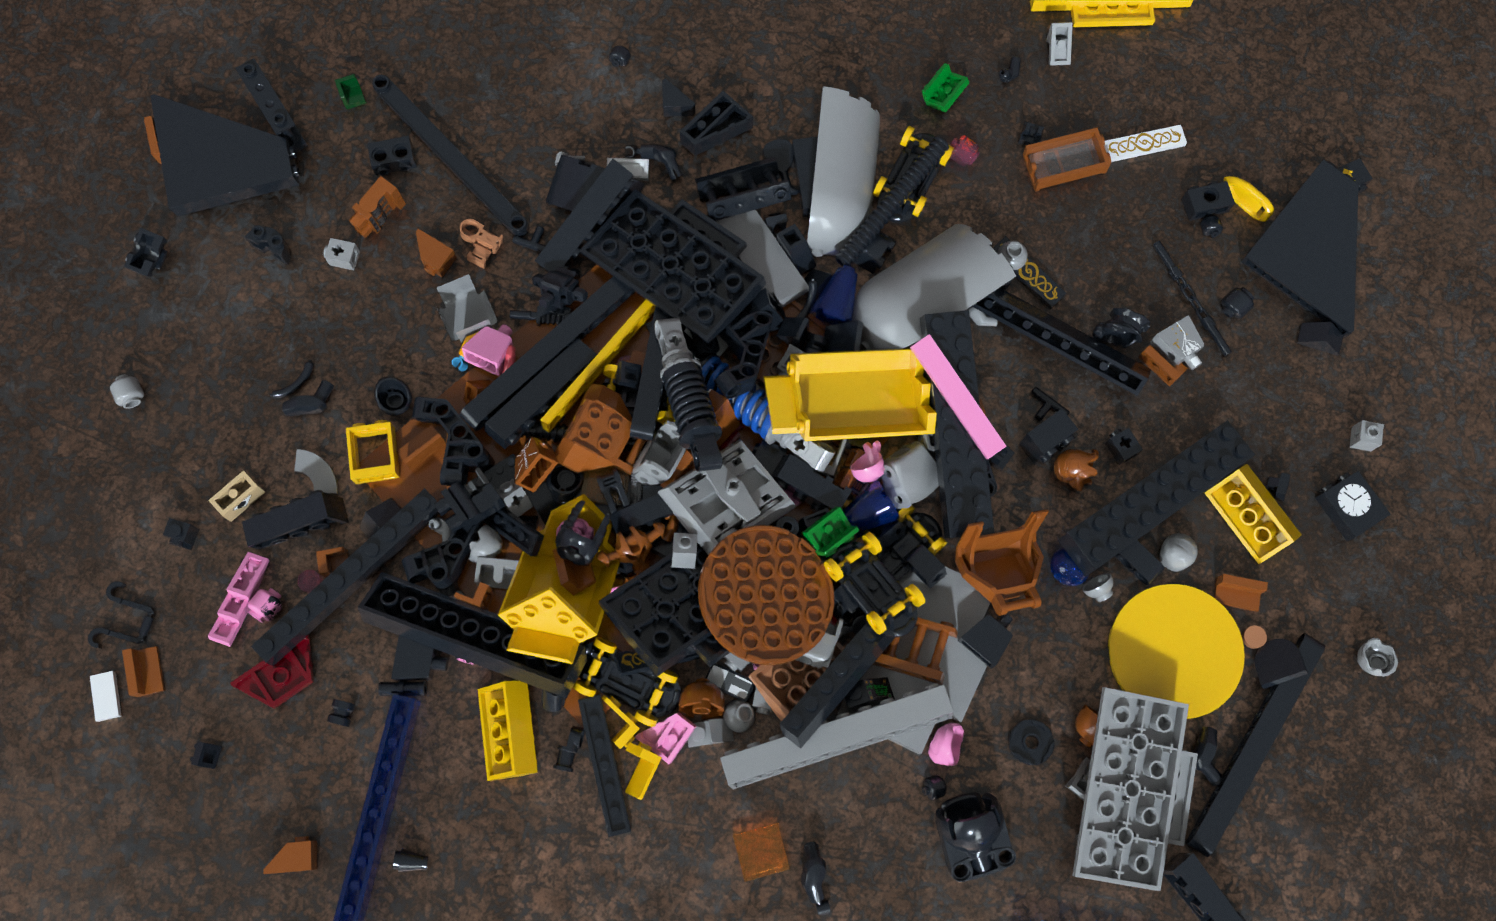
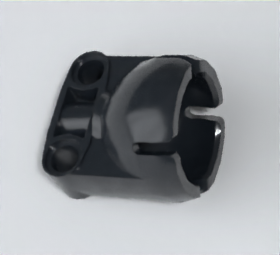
(974, 836)

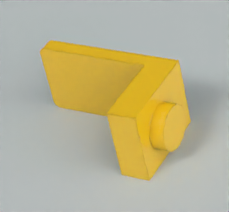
(626, 734)
(644, 771)

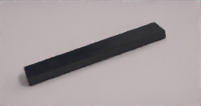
(604, 765)

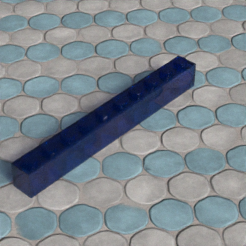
(377, 809)

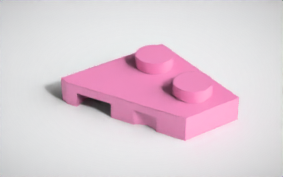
(668, 736)

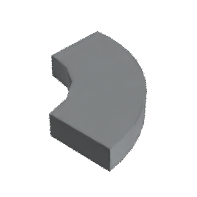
(317, 470)

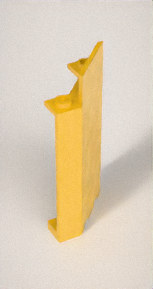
(851, 395)

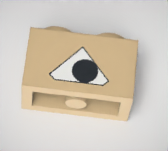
(236, 496)

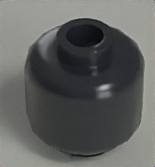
(1237, 303)

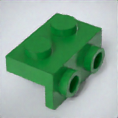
(944, 88)
(830, 532)

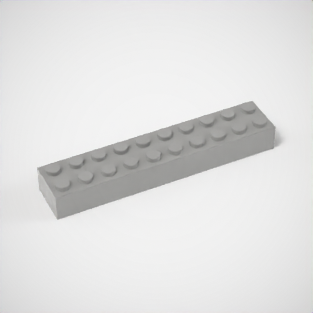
(838, 736)

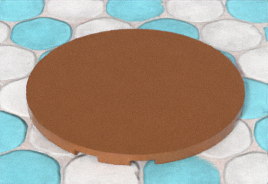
(765, 595)

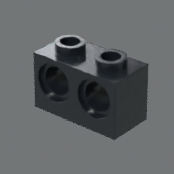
(392, 150)

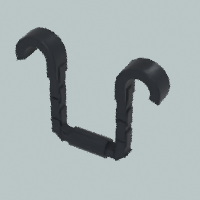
(145, 626)

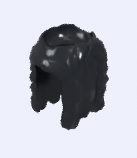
(567, 537)

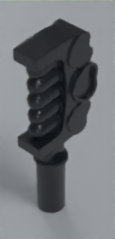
(543, 315)

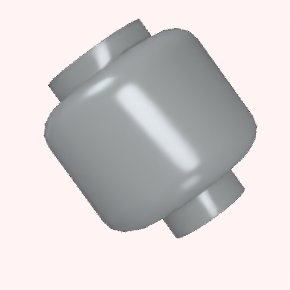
(127, 391)

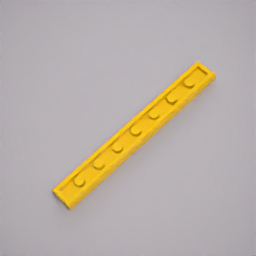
(597, 365)

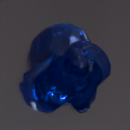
(1065, 569)

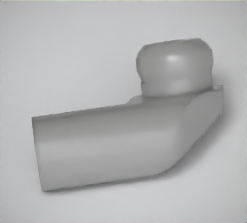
(980, 318)
(440, 526)

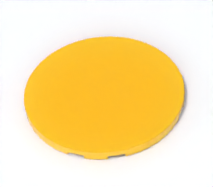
(1177, 648)

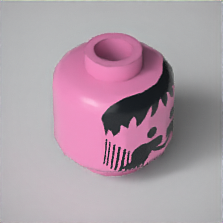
(265, 605)

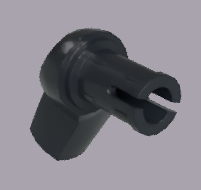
(309, 403)
(1206, 750)

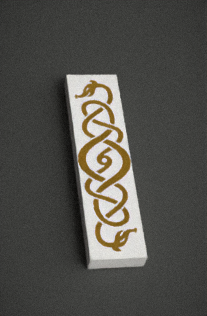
(1145, 143)

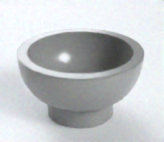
(1014, 253)
(1099, 587)
(739, 715)

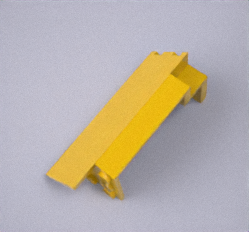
(541, 611)

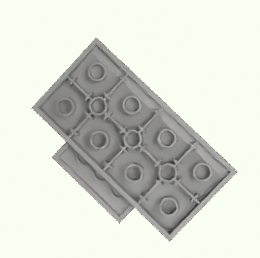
(947, 601)
(1135, 790)

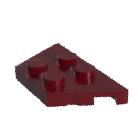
(279, 682)

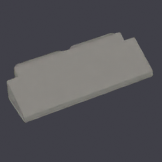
(766, 256)

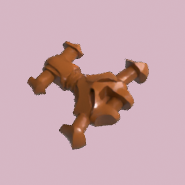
(633, 549)

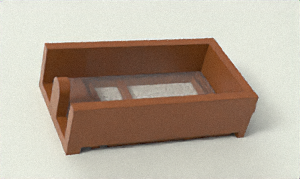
(1066, 158)

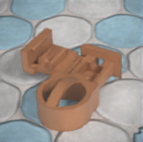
(484, 240)

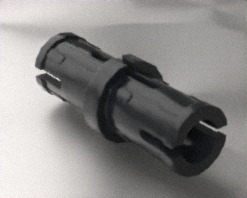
(402, 688)

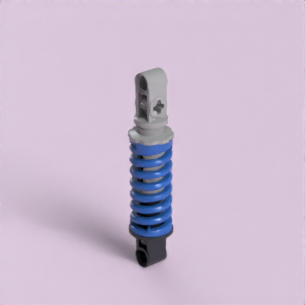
(754, 412)

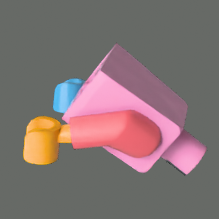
(488, 350)

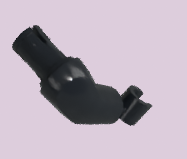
(659, 153)
(813, 876)

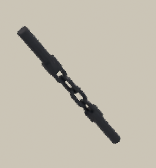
(1207, 322)

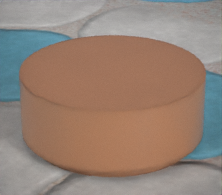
(1254, 637)

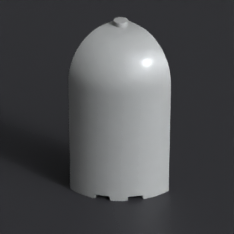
(842, 170)
(935, 278)

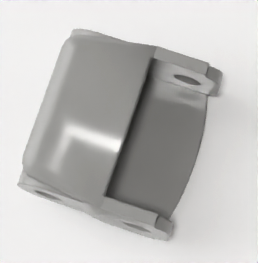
(659, 456)
(910, 475)
(822, 653)

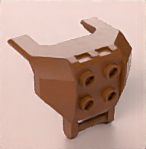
(598, 434)
(1003, 563)

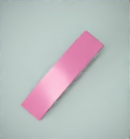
(240, 592)

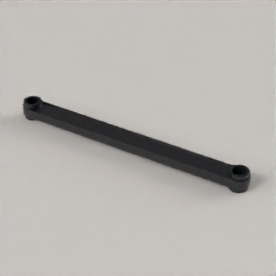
(450, 155)

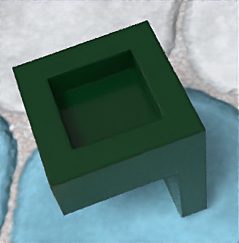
(350, 91)

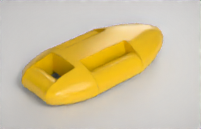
(1250, 198)

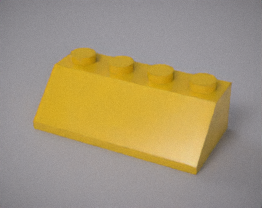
(1253, 514)
(507, 730)

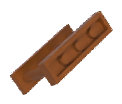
(910, 665)

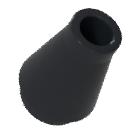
(409, 861)

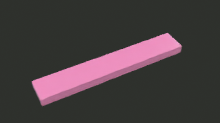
(958, 396)

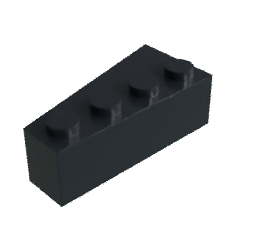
(294, 519)
(1199, 890)

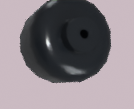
(619, 56)
(1211, 226)
(934, 787)

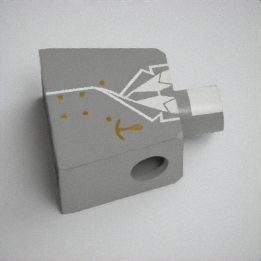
(1179, 343)

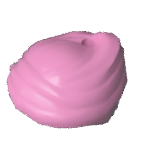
(946, 744)

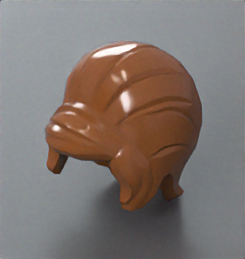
(1076, 467)

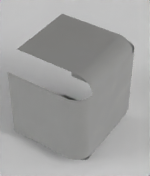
(465, 309)

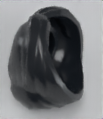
(392, 396)
(564, 479)

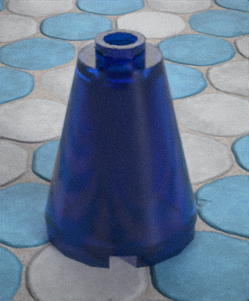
(838, 297)
(871, 508)

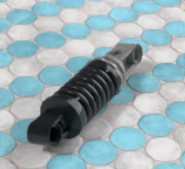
(688, 397)

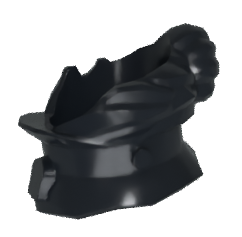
(1123, 328)

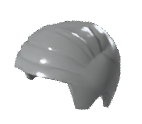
(487, 546)
(1178, 552)
(1377, 658)

